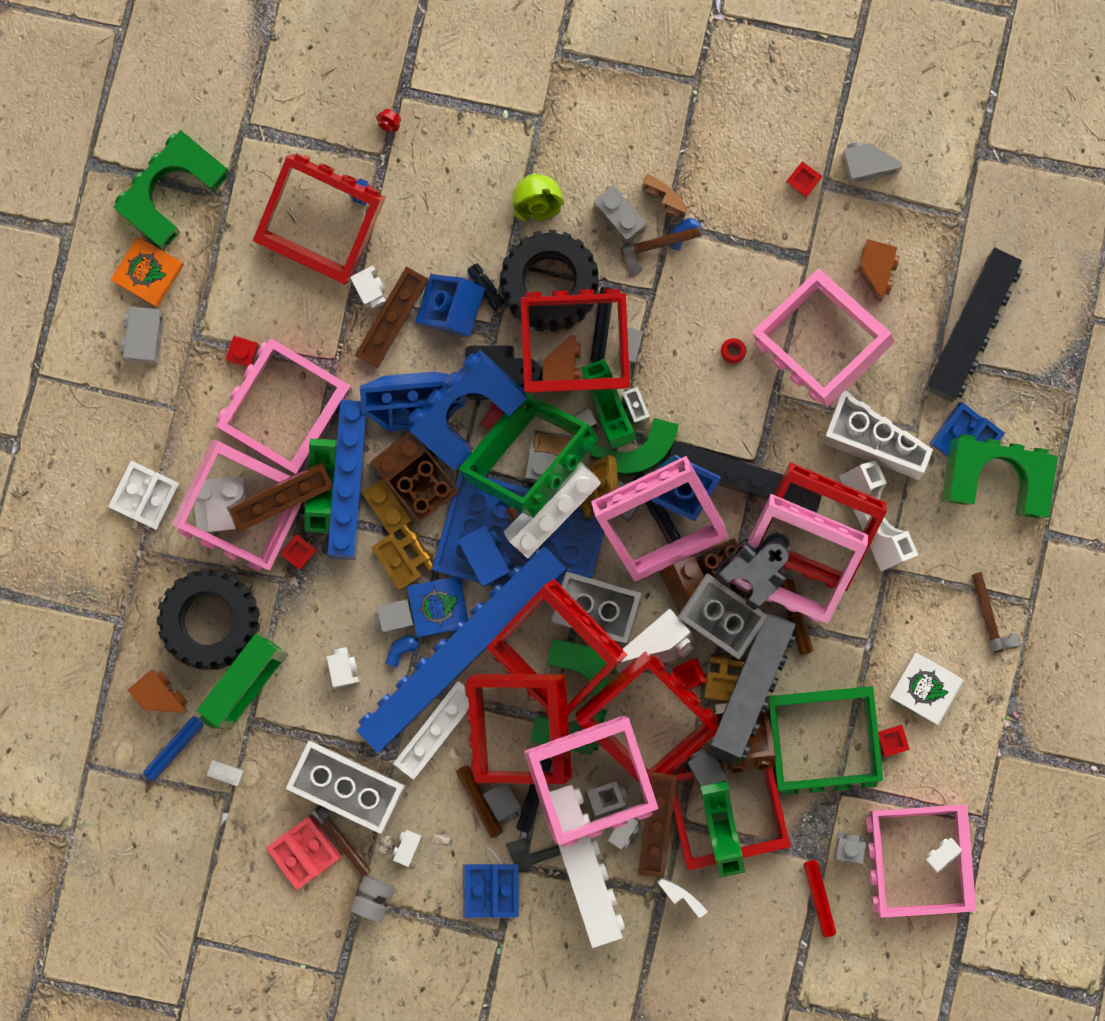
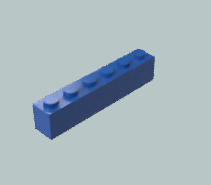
(347, 481)

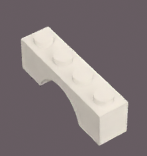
(530, 533)
(889, 544)

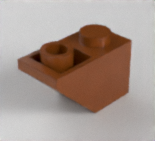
(876, 266)
(561, 362)
(155, 694)

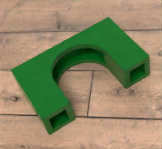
(179, 155)
(1034, 470)
(587, 663)

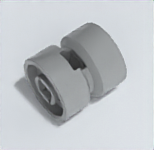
(372, 899)

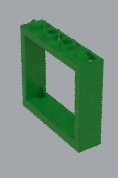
(506, 432)
(241, 683)
(842, 782)

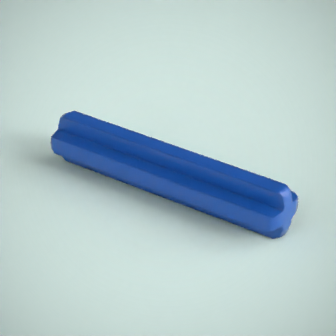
(173, 748)

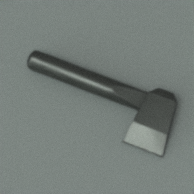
(520, 855)

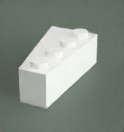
(873, 437)

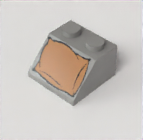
(543, 452)

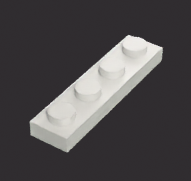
(434, 732)

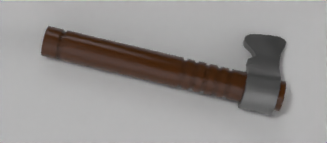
(631, 250)
(996, 643)
(322, 816)

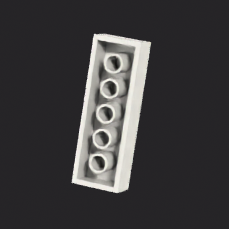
(585, 872)

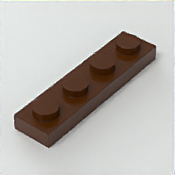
(391, 317)
(279, 497)
(657, 826)

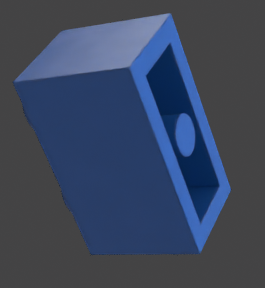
(484, 555)

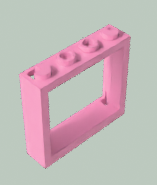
(850, 373)
(319, 428)
(645, 489)
(817, 525)
(280, 530)
(573, 741)
(964, 862)

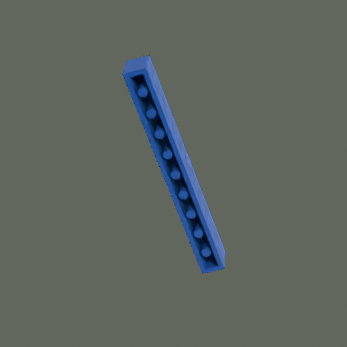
(459, 651)

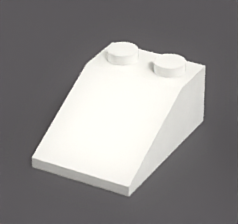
(664, 638)

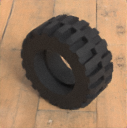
(542, 247)
(173, 612)

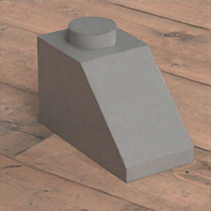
(868, 162)

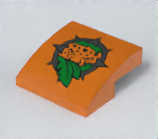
(147, 272)

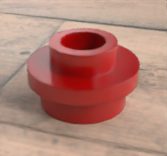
(388, 120)
(739, 345)

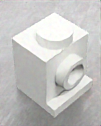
(369, 288)
(342, 668)

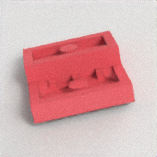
(304, 852)

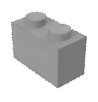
(619, 215)
(142, 335)

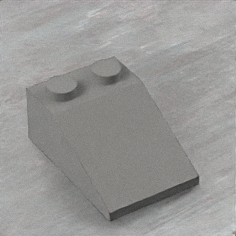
(607, 604)
(722, 616)

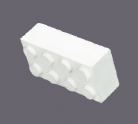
(345, 787)

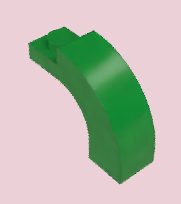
(609, 407)
(648, 455)
(319, 507)
(722, 829)

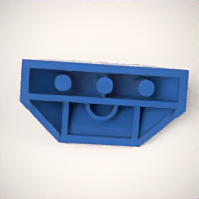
(395, 397)

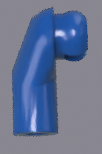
(688, 223)
(400, 646)

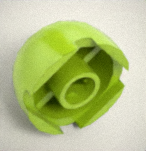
(537, 197)

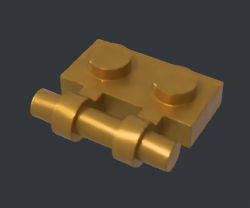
(606, 471)
(397, 562)
(720, 685)

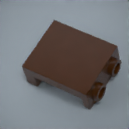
(761, 754)

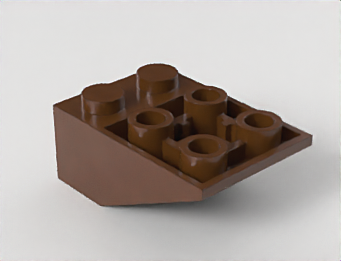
(414, 476)
(686, 575)

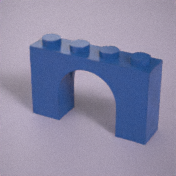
(476, 376)

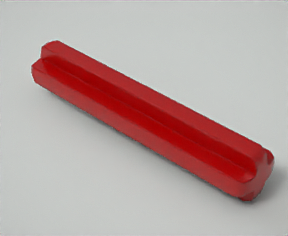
(820, 898)

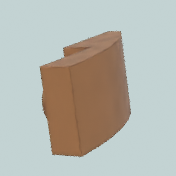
(671, 203)

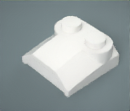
(212, 503)

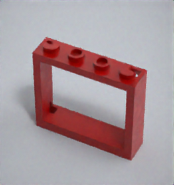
(303, 255)
(583, 297)
(838, 492)
(579, 621)
(557, 723)
(679, 753)
(747, 850)

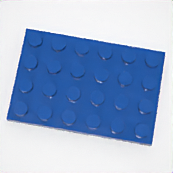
(572, 543)

